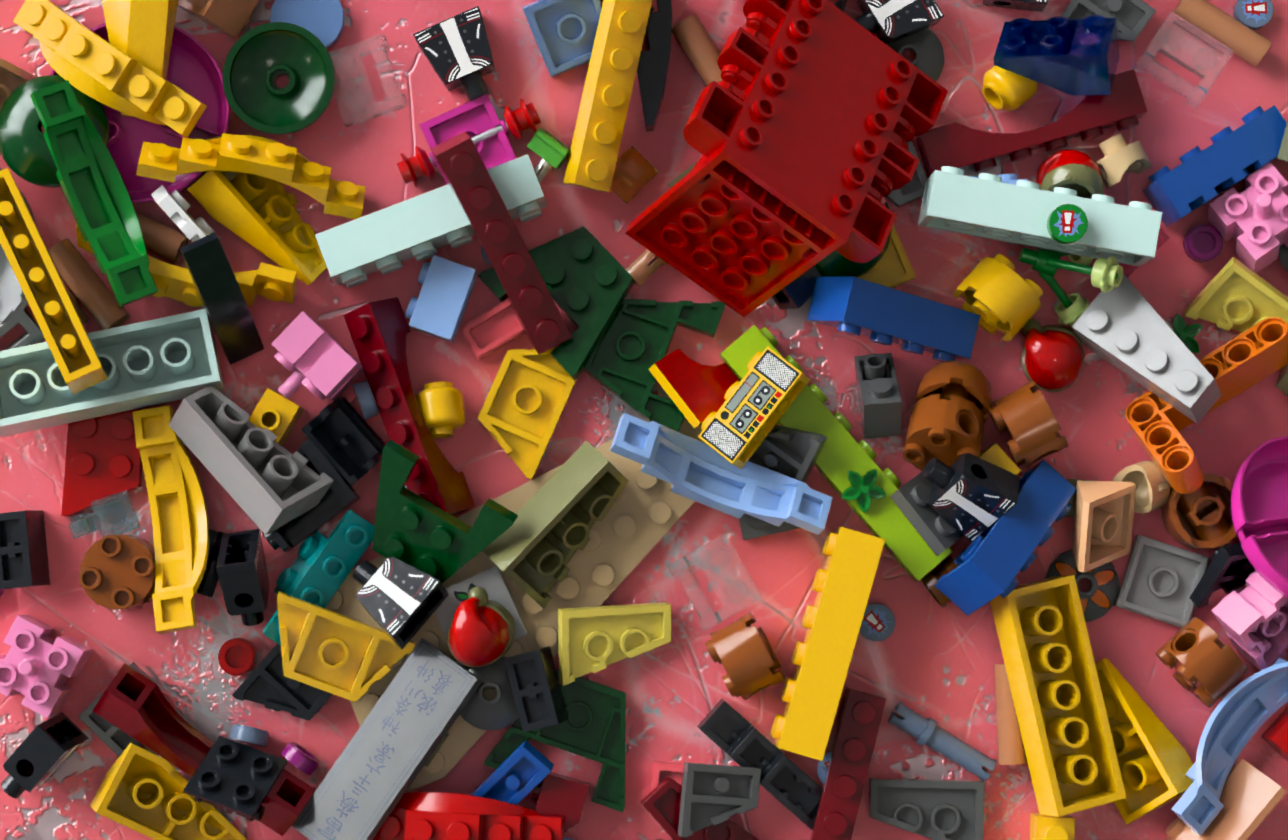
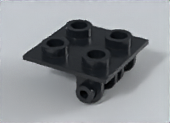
(235, 778)

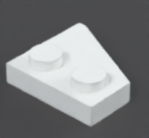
(175, 207)

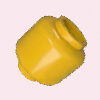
(1007, 89)
(441, 408)

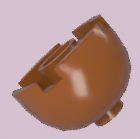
(960, 380)

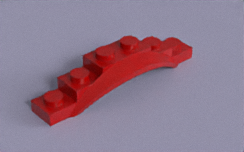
(466, 818)

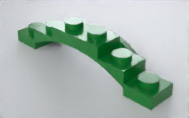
(95, 192)

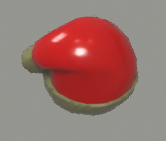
(1072, 171)
(1051, 356)
(480, 630)

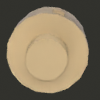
(1121, 159)
(1151, 485)

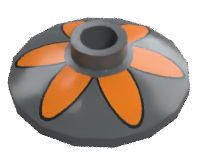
(1103, 584)

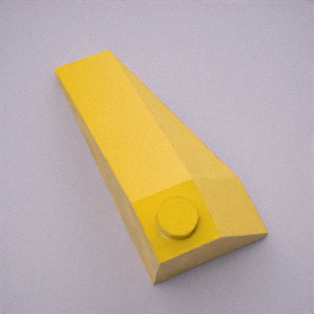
(142, 30)
(262, 216)
(1147, 752)
(149, 798)

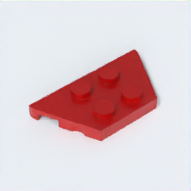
(100, 460)

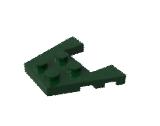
(583, 284)
(636, 341)
(422, 532)
(592, 731)

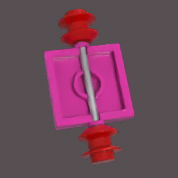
(483, 127)

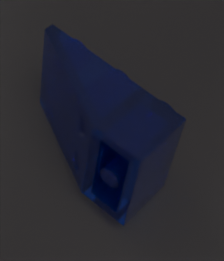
(1062, 52)

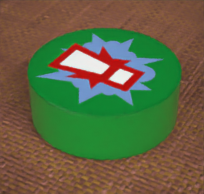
(1067, 224)

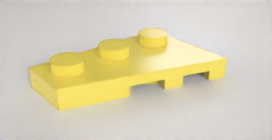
(1238, 299)
(606, 634)

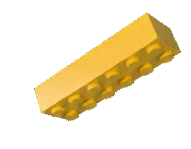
(828, 642)
(1057, 696)

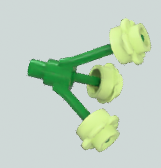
(1104, 275)

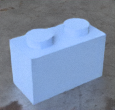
(441, 298)

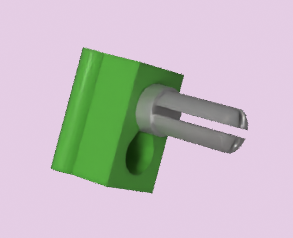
(551, 151)

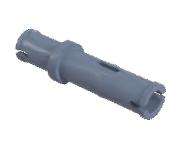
(943, 742)

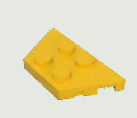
(526, 405)
(333, 649)

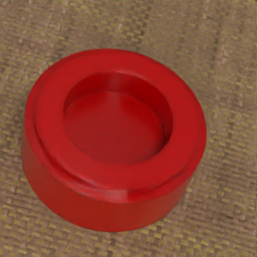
(237, 656)

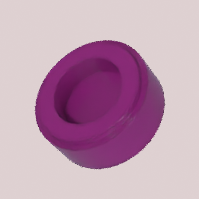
(1203, 243)
(300, 758)

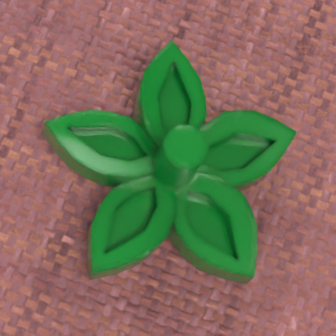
(1186, 333)
(863, 489)

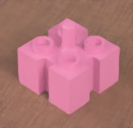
(1254, 217)
(314, 360)
(1255, 621)
(40, 665)

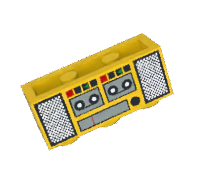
(753, 407)

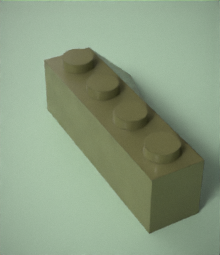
(557, 522)

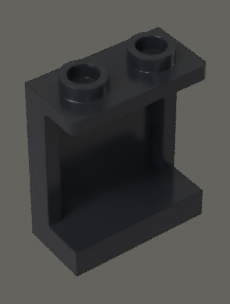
(336, 500)

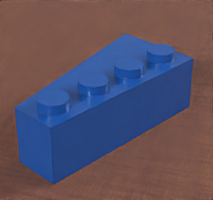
(1218, 166)
(893, 317)
(1008, 545)

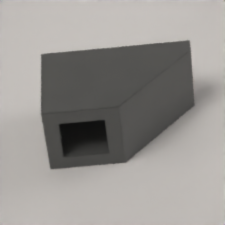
(878, 396)

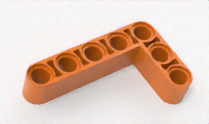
(1235, 369)

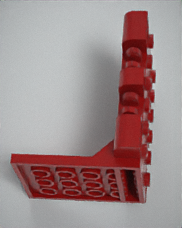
(791, 152)

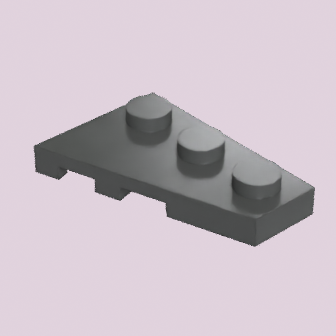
(930, 807)

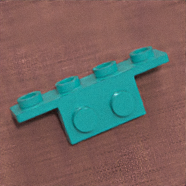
(323, 565)

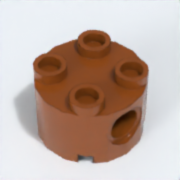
(1028, 424)
(943, 430)
(1201, 517)
(119, 572)
(745, 657)
(1202, 661)

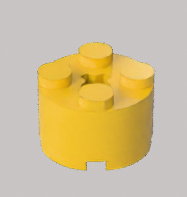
(999, 296)

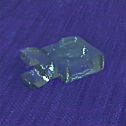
(110, 515)

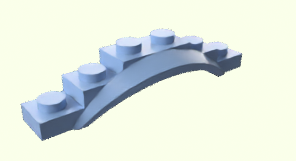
(715, 482)
(1224, 738)

